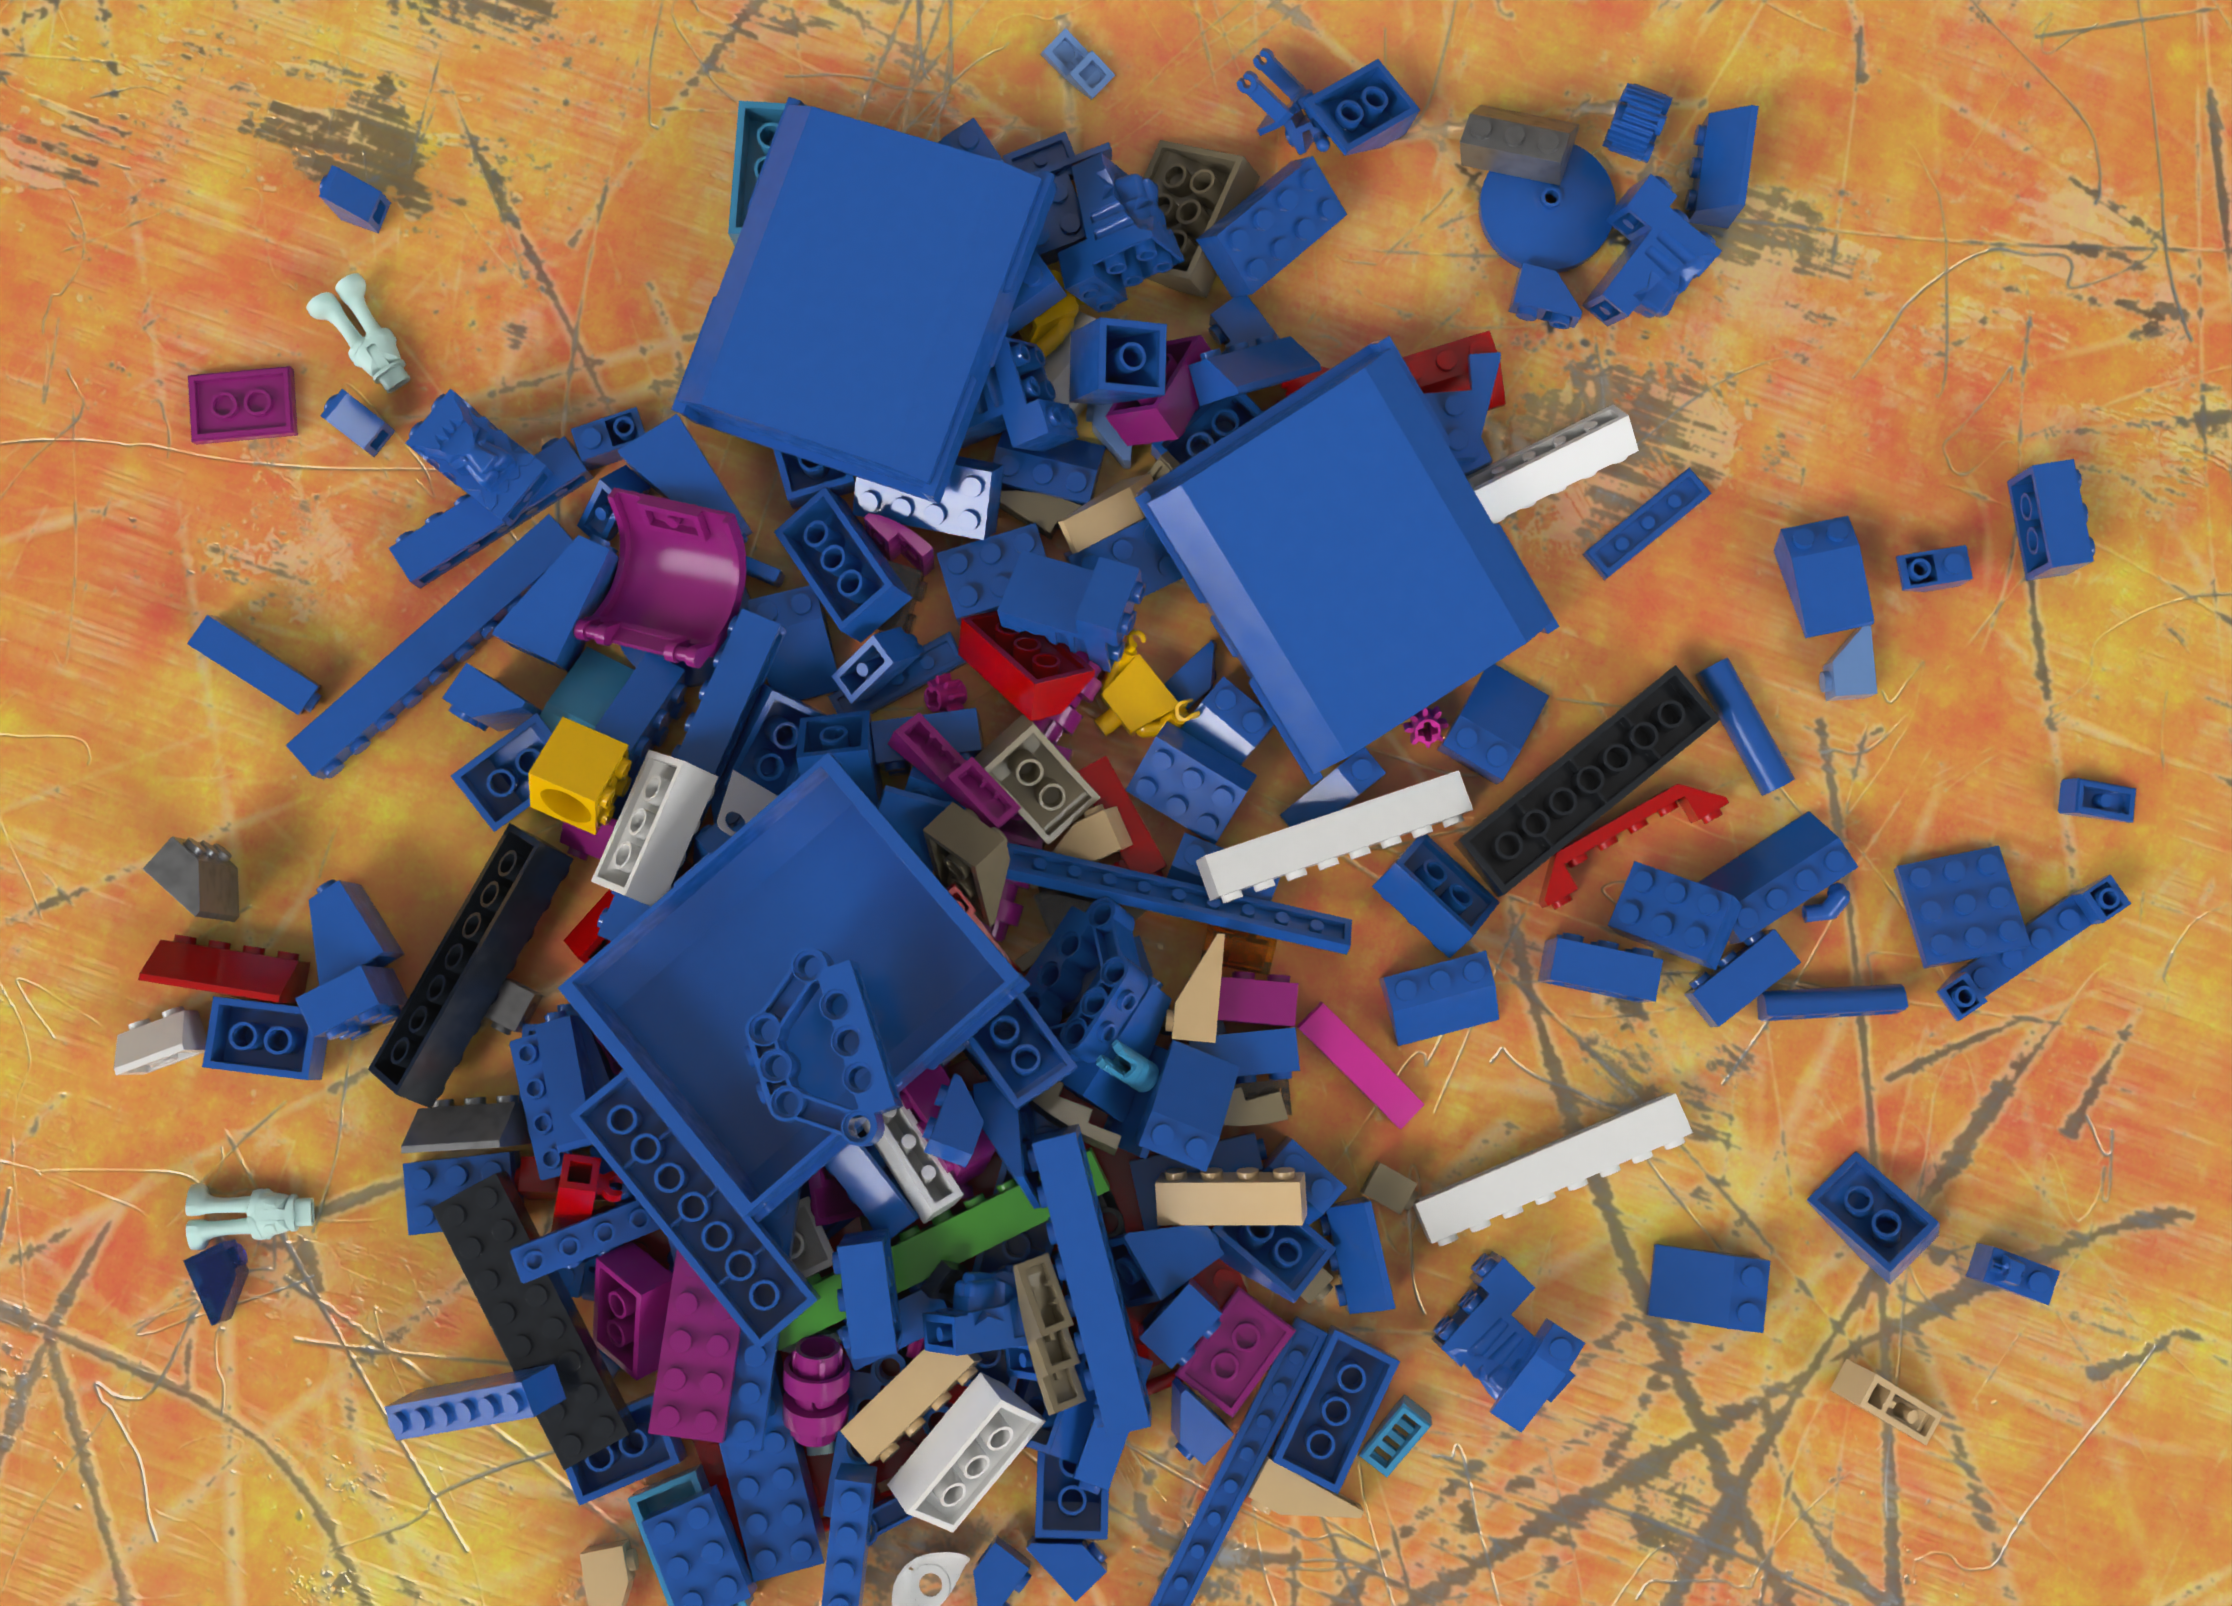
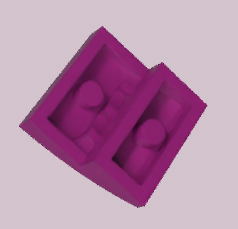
(897, 539)

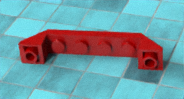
(1695, 803)

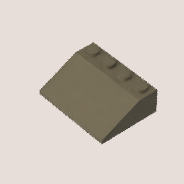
(1194, 194)

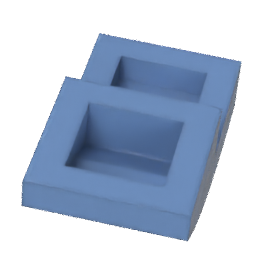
(1077, 65)

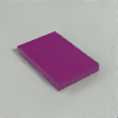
(242, 405)
(1237, 1353)

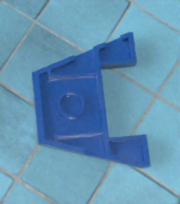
(1465, 411)

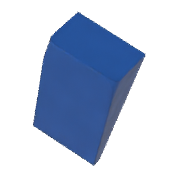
(2096, 800)

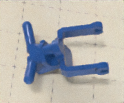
(1299, 128)

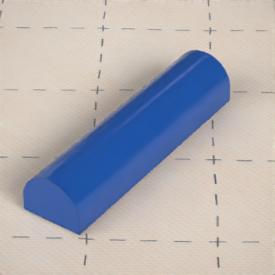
(1745, 726)
(1831, 1002)

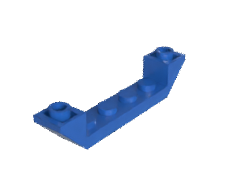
(2090, 905)

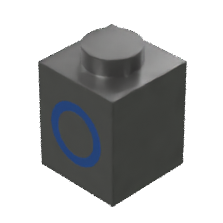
(513, 1007)

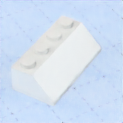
(655, 828)
(965, 1453)

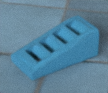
(1395, 1416)

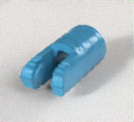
(1130, 1067)

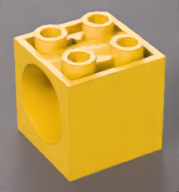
(579, 776)

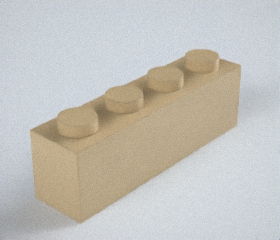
(1231, 1197)
(905, 1401)

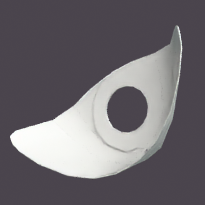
(943, 1564)

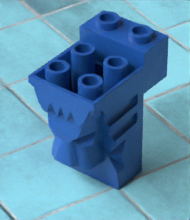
(1123, 235)
(1657, 261)
(1022, 402)
(479, 457)
(1074, 604)
(984, 1320)
(1484, 1331)

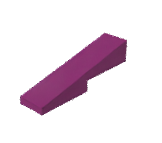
(960, 778)

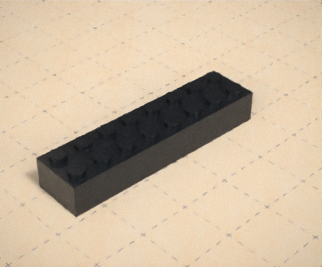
(1587, 781)
(470, 966)
(534, 1319)

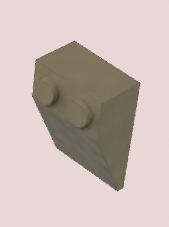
(1037, 778)
(969, 856)

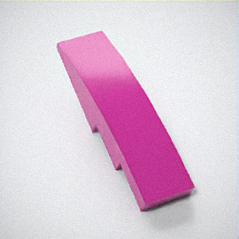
(1360, 1065)

